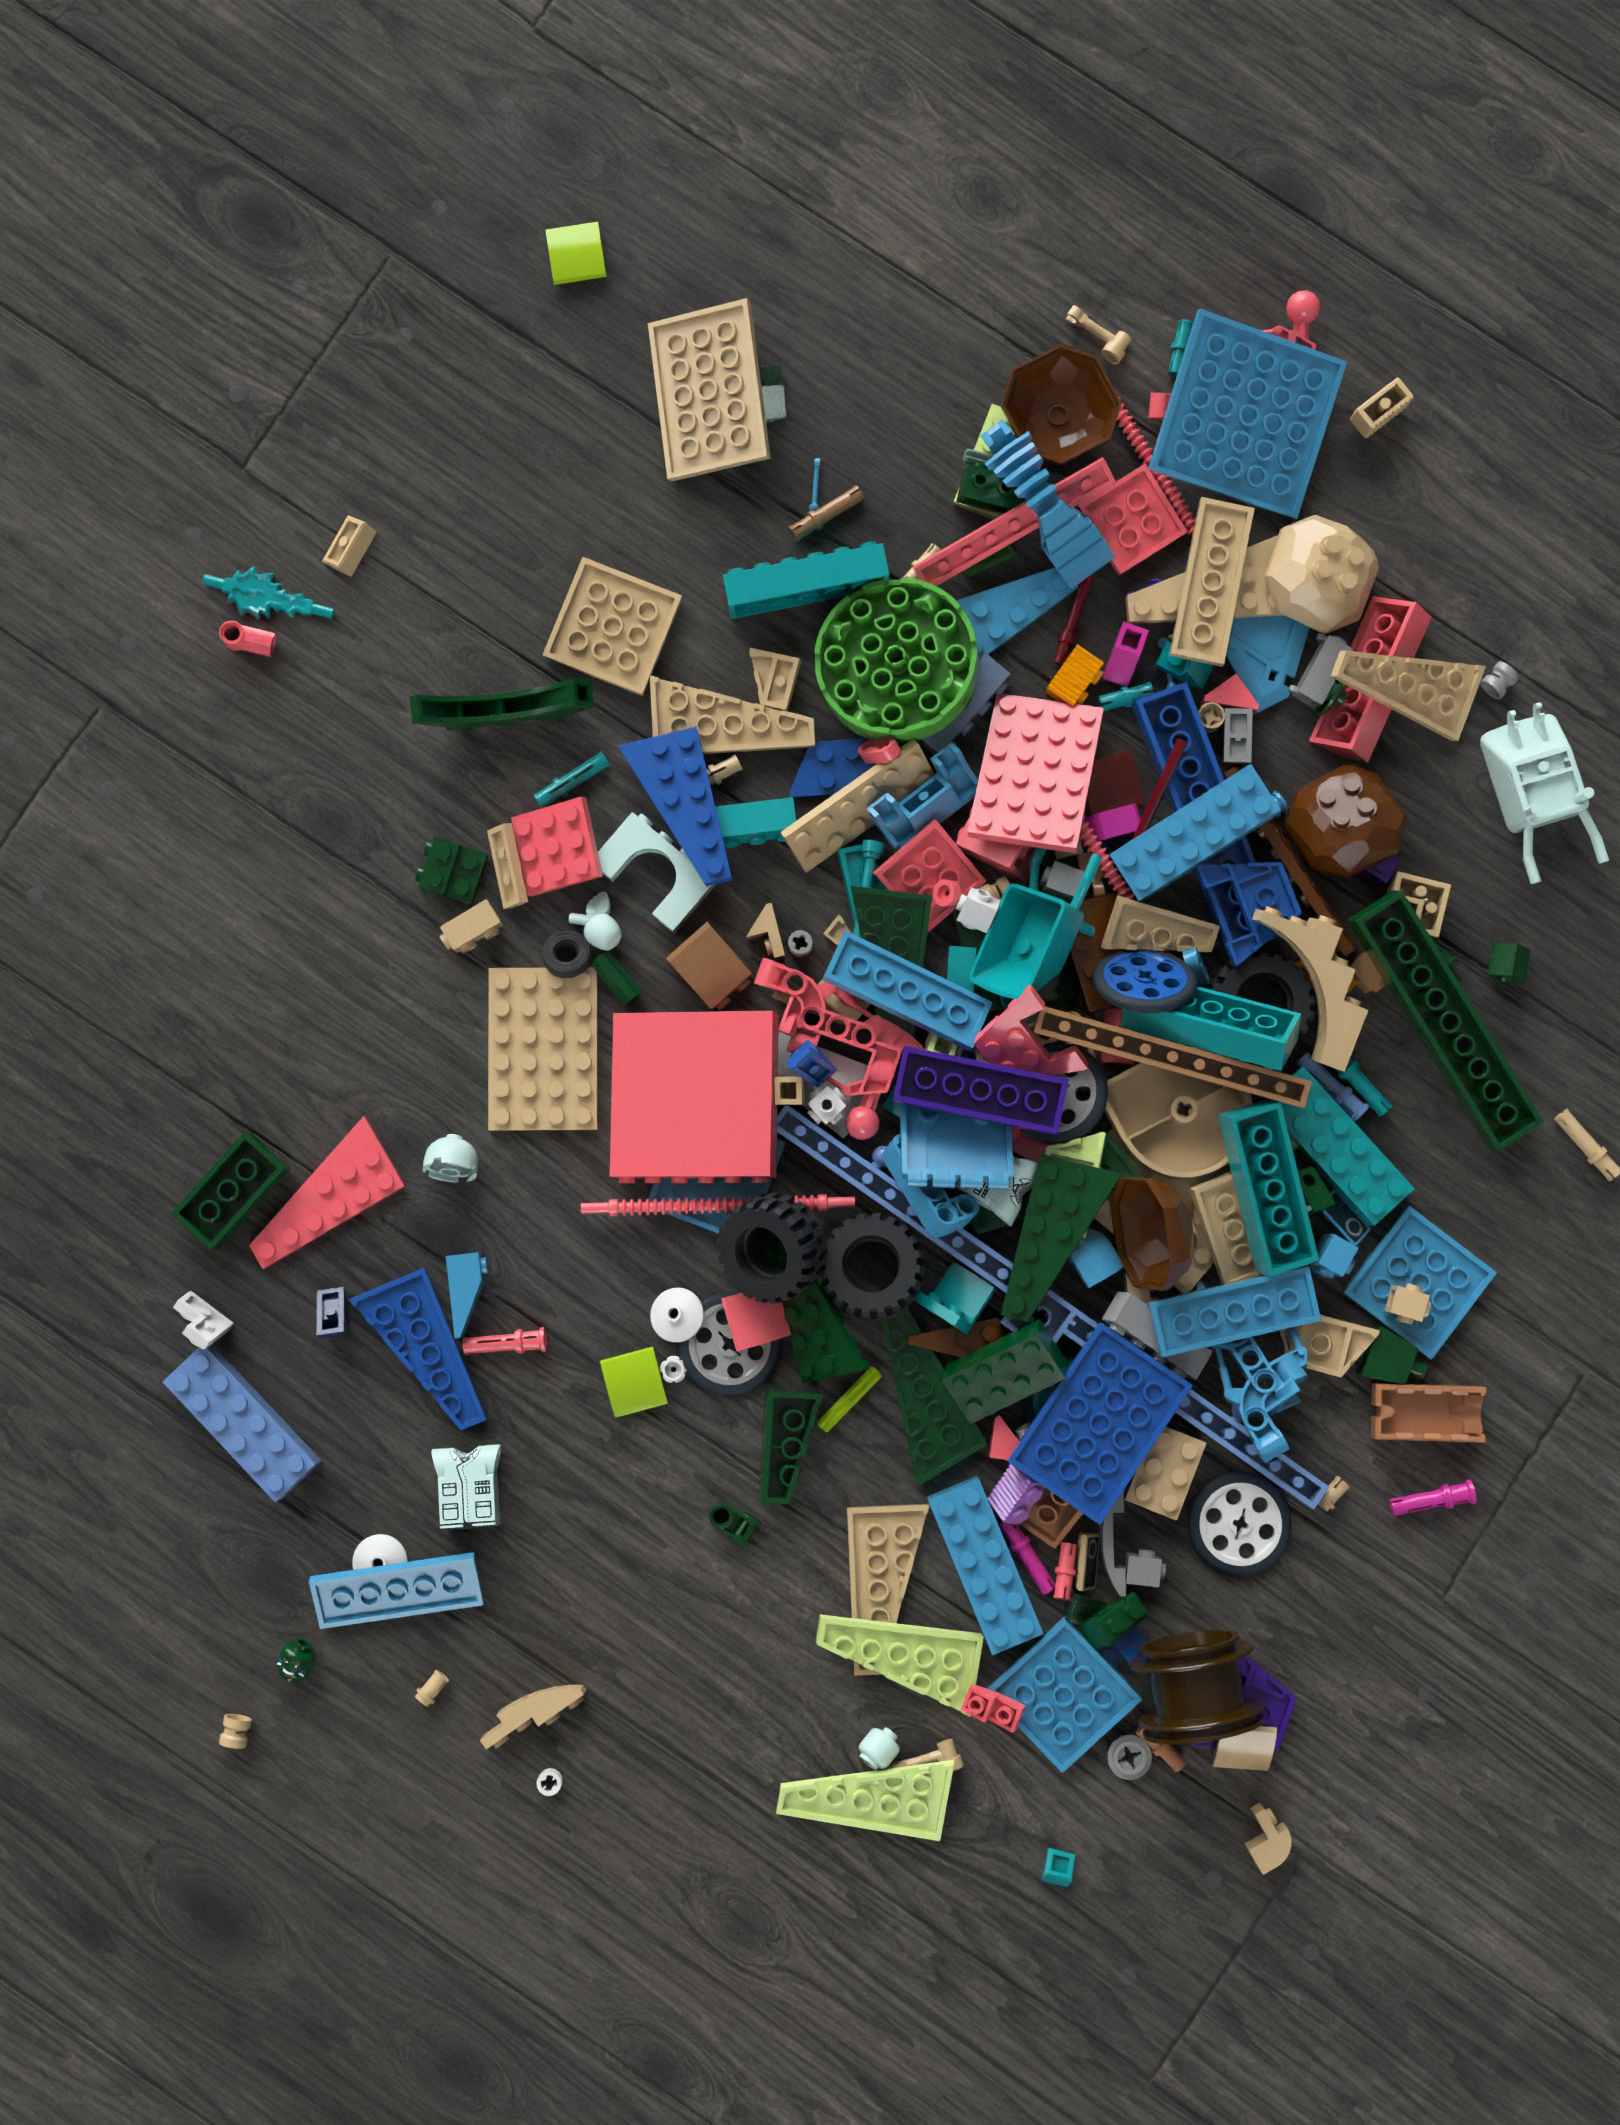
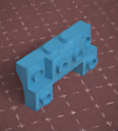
(934, 799)

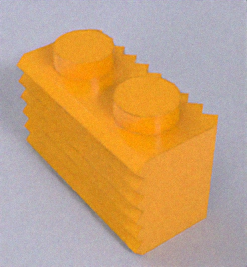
(1075, 676)

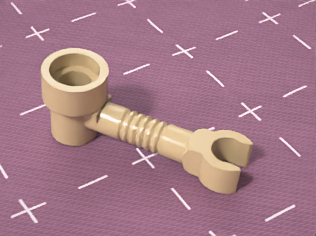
(1115, 344)
(945, 1752)

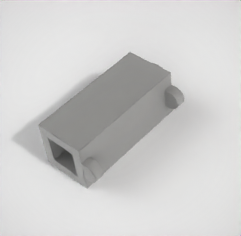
(1317, 677)

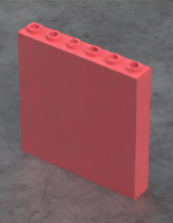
(694, 1096)

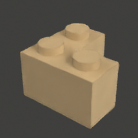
(1426, 898)

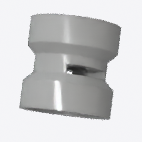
(1499, 680)

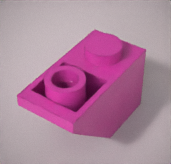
(1125, 654)

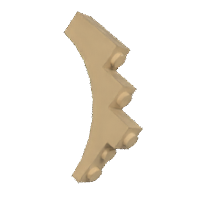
(1338, 1014)

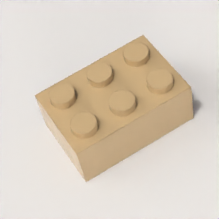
(1166, 1473)

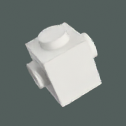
(977, 909)

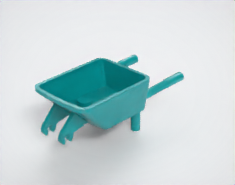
(1030, 935)

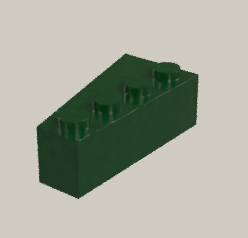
(785, 1434)

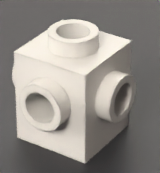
(816, 1111)

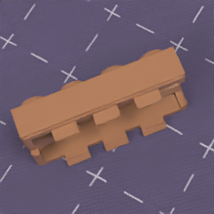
(1427, 1412)

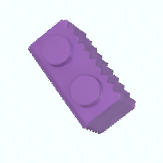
(1014, 1496)

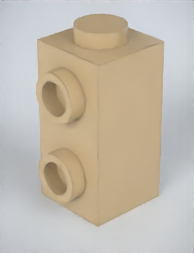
(470, 927)

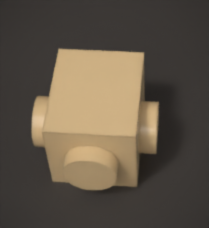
(1408, 1303)

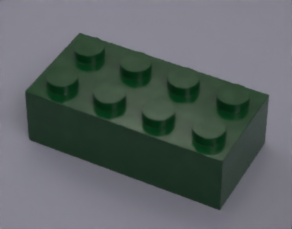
(231, 1191)
(1005, 1371)

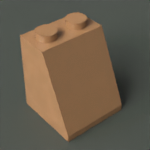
(710, 967)

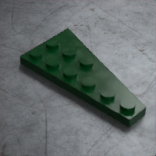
(897, 924)
(1057, 1217)

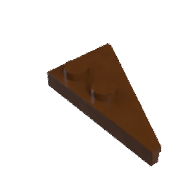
(955, 1342)

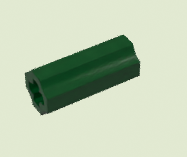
(616, 978)

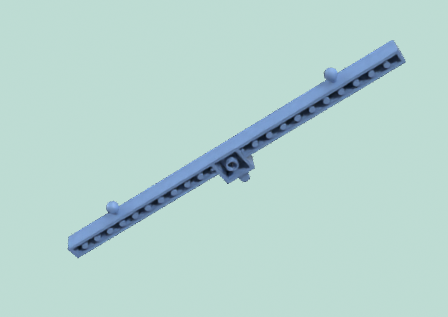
(1059, 1314)

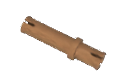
(816, 519)

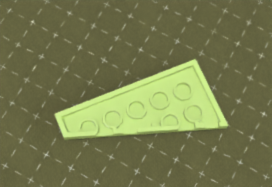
(918, 1657)

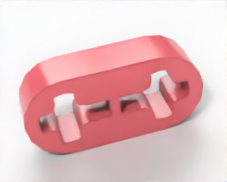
(879, 751)

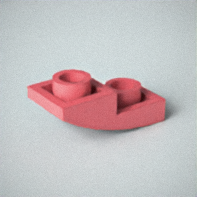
(993, 1706)

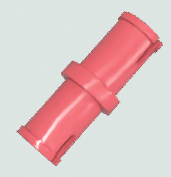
(1065, 1571)

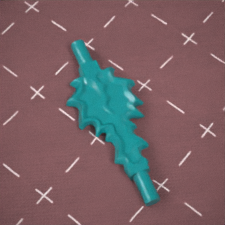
(258, 594)

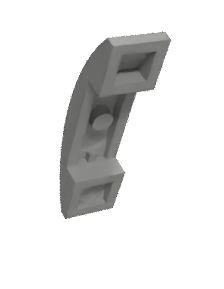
(1115, 1573)

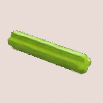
(849, 1399)

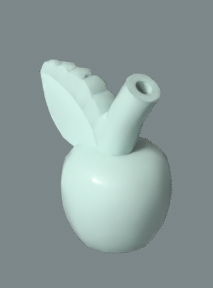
(599, 927)

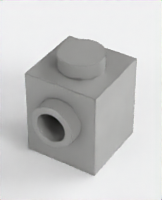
(1144, 1568)

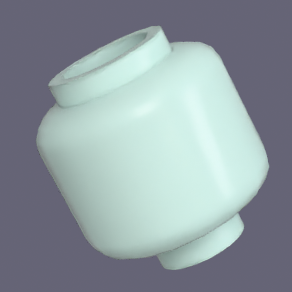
(879, 1748)

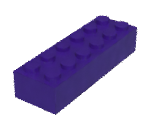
(980, 1090)

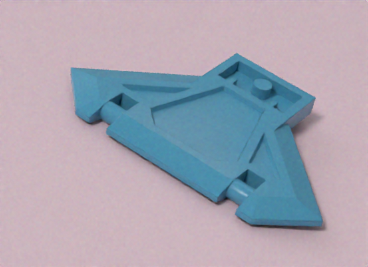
(1264, 647)

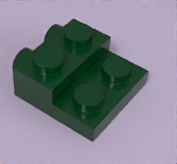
(451, 870)

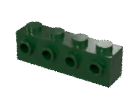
(986, 491)

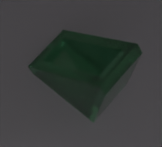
(1081, 1607)

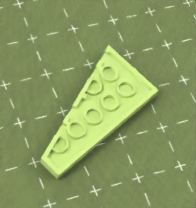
(885, 1800)

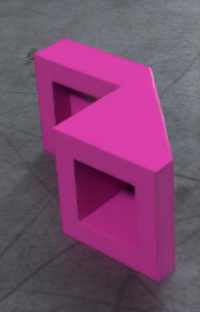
(1114, 823)

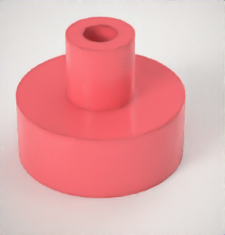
(946, 893)

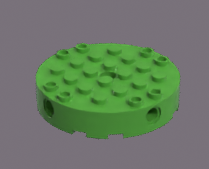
(903, 697)

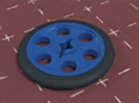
(1144, 980)

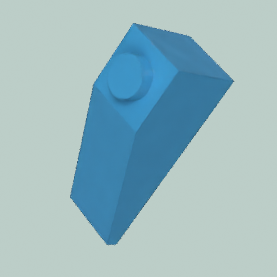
(465, 1283)

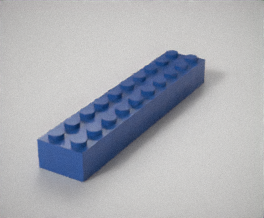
(1162, 721)

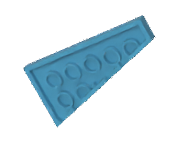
(1010, 608)

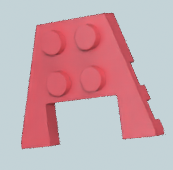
(1013, 1044)

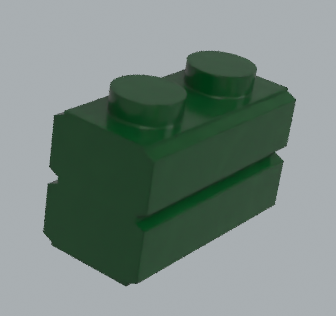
(1114, 1620)

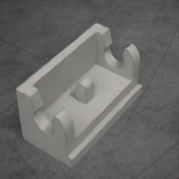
(1238, 737)

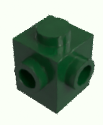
(1508, 962)

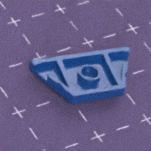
(829, 768)

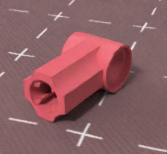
(250, 639)

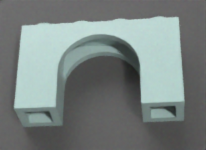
(636, 838)

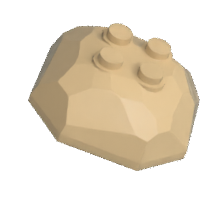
(1321, 573)

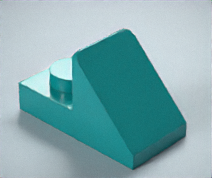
(1184, 670)

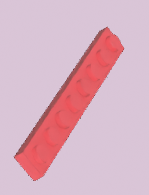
(1010, 526)

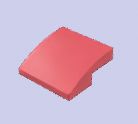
(753, 1321)

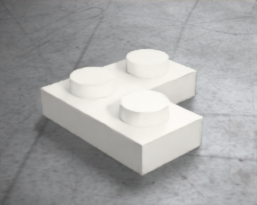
(206, 1322)

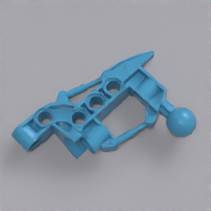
(1253, 1401)

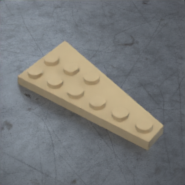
(1421, 689)

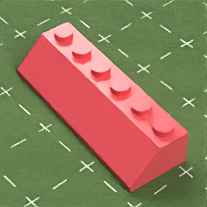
(1386, 629)

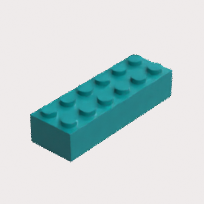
(803, 580)
(1224, 1027)
(1344, 1154)
(1268, 1187)

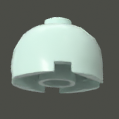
(450, 1159)

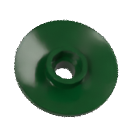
(1335, 697)

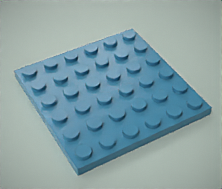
(1247, 414)

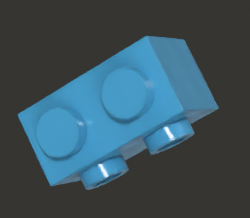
(1334, 1256)

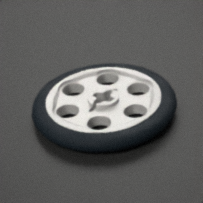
(1265, 1550)

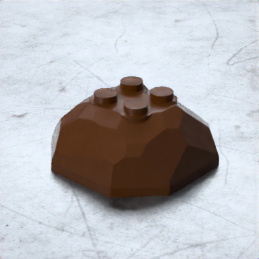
(1062, 404)
(1346, 821)
(1152, 1232)

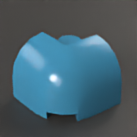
(1095, 1258)

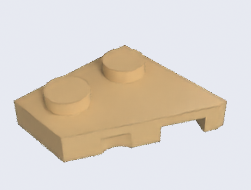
(775, 678)

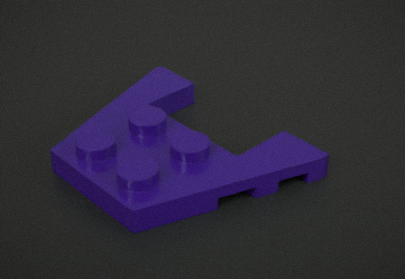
(1276, 1698)

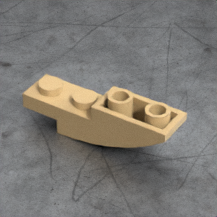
(539, 1705)

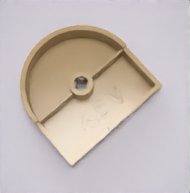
(1146, 1121)

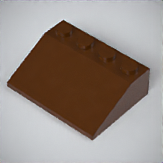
(1087, 951)

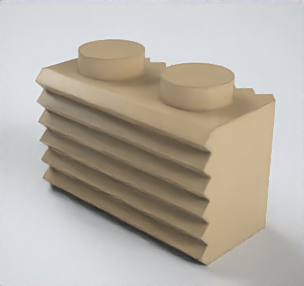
(1381, 407)

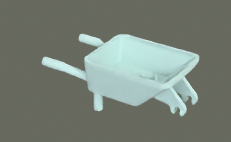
(1537, 780)

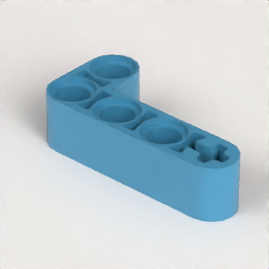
(931, 1204)

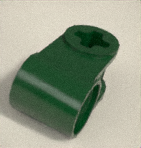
(735, 1523)

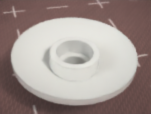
(689, 1315)
(381, 1547)

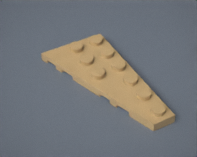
(1161, 600)
(725, 721)
(881, 1560)

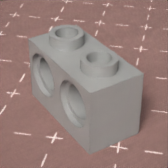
(1061, 881)

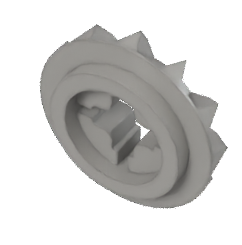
(1141, 1761)

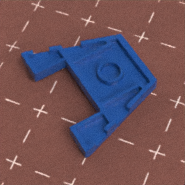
(1255, 888)

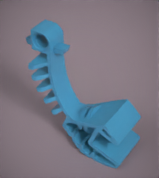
(1065, 532)

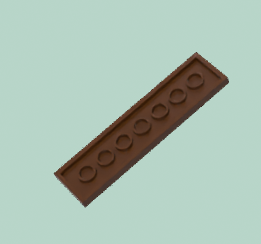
(1298, 874)

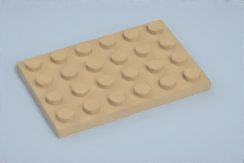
(709, 390)
(542, 1050)

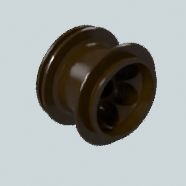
(1196, 1687)

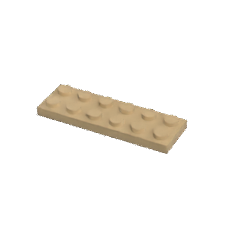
(1211, 581)
(845, 812)

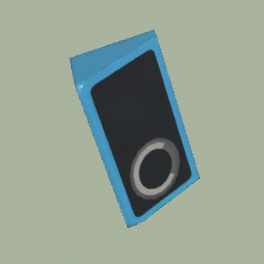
(1345, 1220)

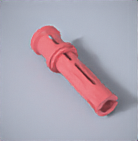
(519, 1341)

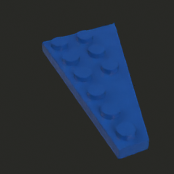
(418, 1333)

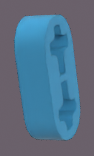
(1194, 960)

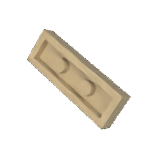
(507, 866)

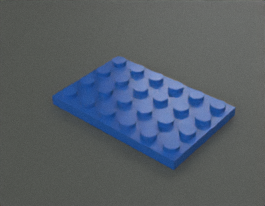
(1099, 1423)

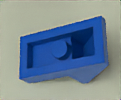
(811, 1064)
(1124, 1648)

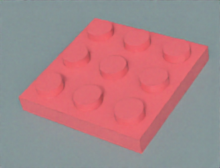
(1134, 518)
(556, 846)
(924, 862)

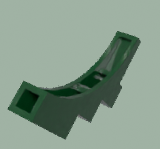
(503, 709)

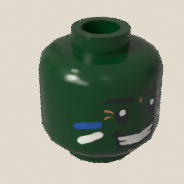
(296, 1660)

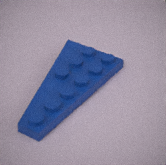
(680, 788)

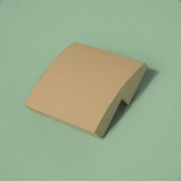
(1246, 1751)

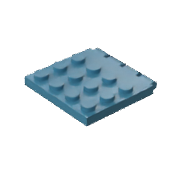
(953, 1149)

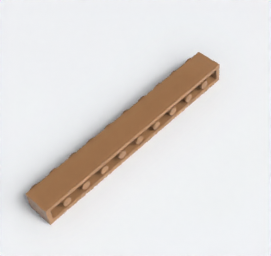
(1172, 1057)

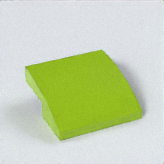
(575, 253)
(633, 1382)

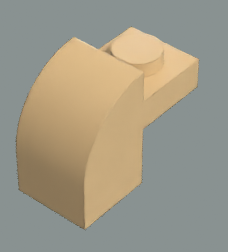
(789, 1090)
(1273, 1845)

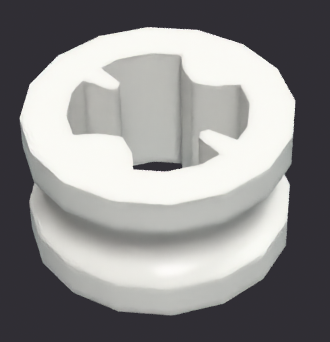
(556, 1787)

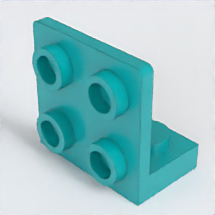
(958, 1297)

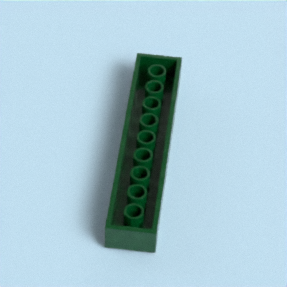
(1445, 1020)

